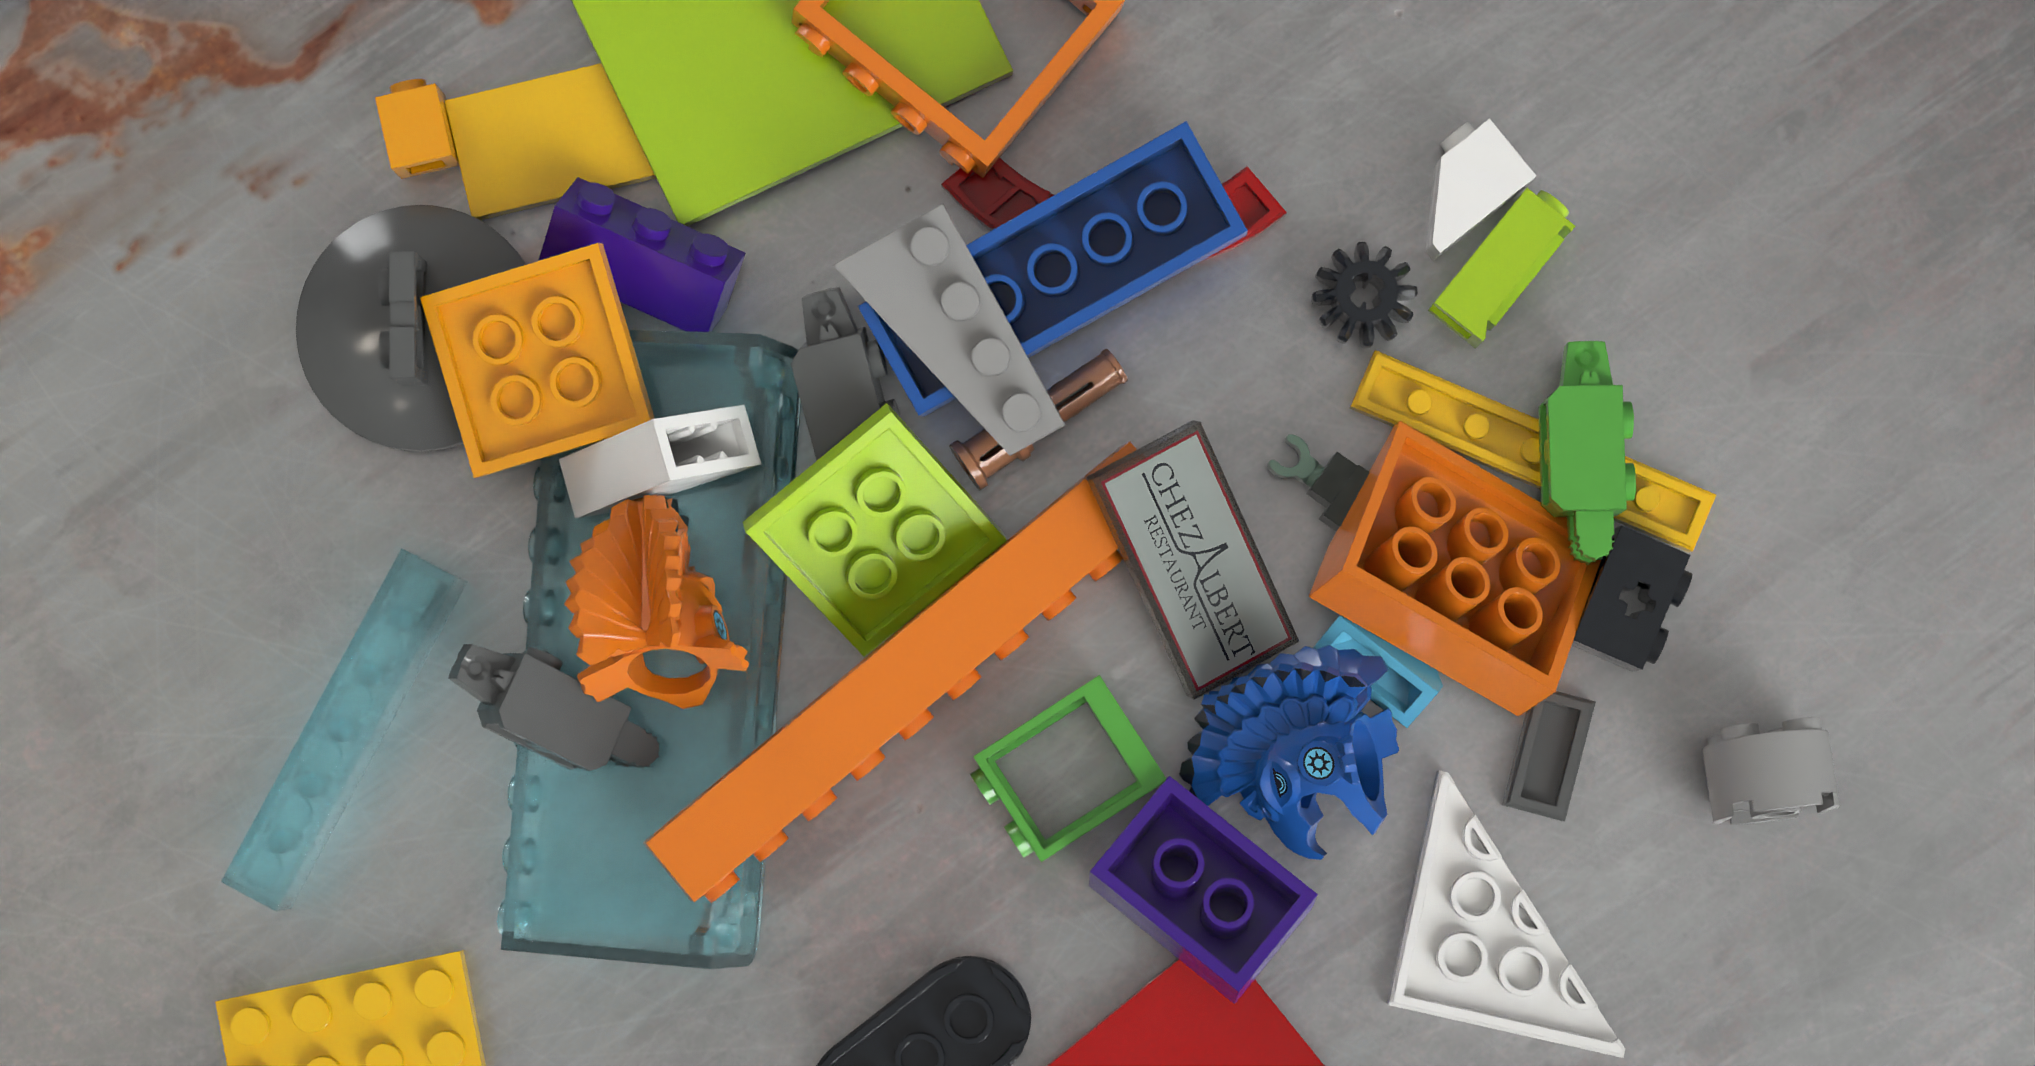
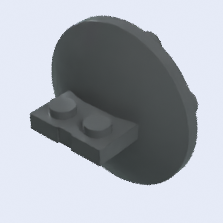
(367, 330)

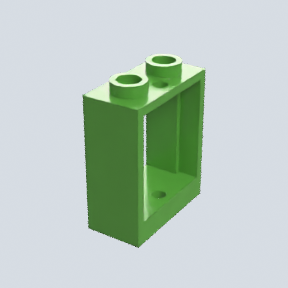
(1124, 739)

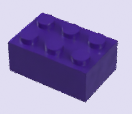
(1202, 889)

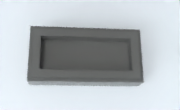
(1549, 755)

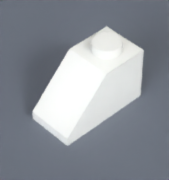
(1472, 183)

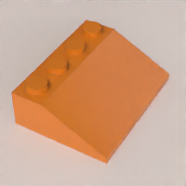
(1458, 572)

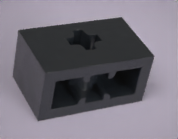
(1662, 581)

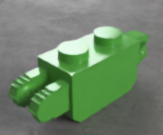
(1585, 450)

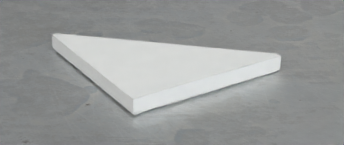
(1479, 945)

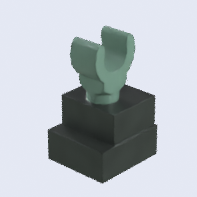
(1331, 485)

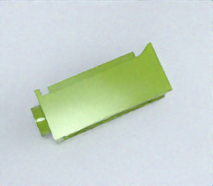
(1503, 266)

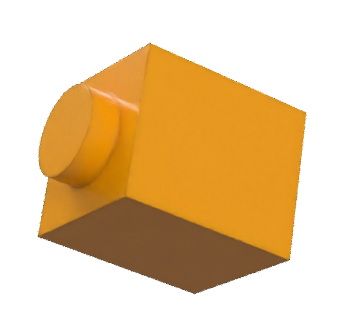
(416, 128)

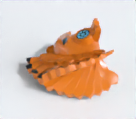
(641, 596)

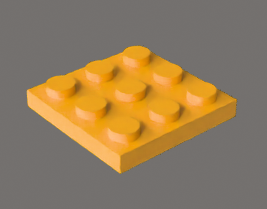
(537, 360)

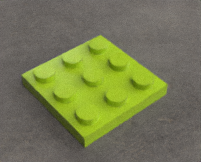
(874, 530)

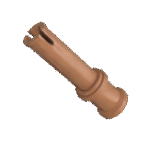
(1102, 376)

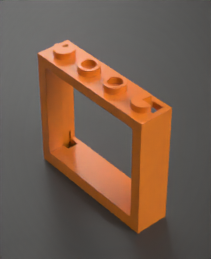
(919, 110)

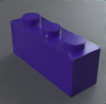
(653, 259)

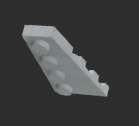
(946, 313)

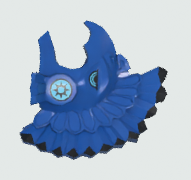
(1296, 734)

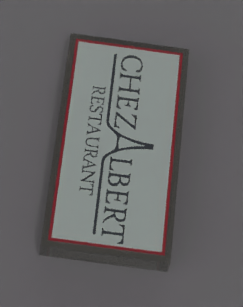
(1193, 559)

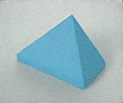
(1404, 687)

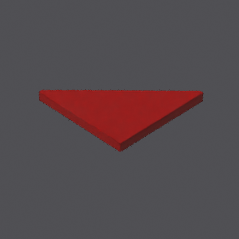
(1190, 1023)

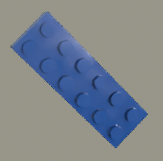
(1089, 251)

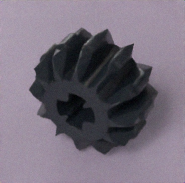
(1343, 286)

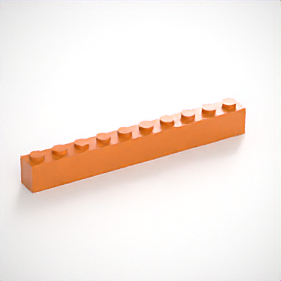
(888, 693)

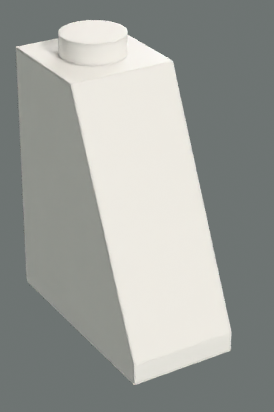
(659, 459)

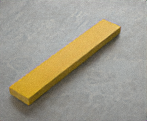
(1510, 444)

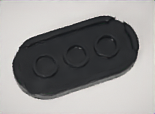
(951, 1016)

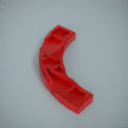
(1006, 194)

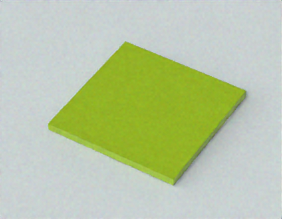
(741, 102)

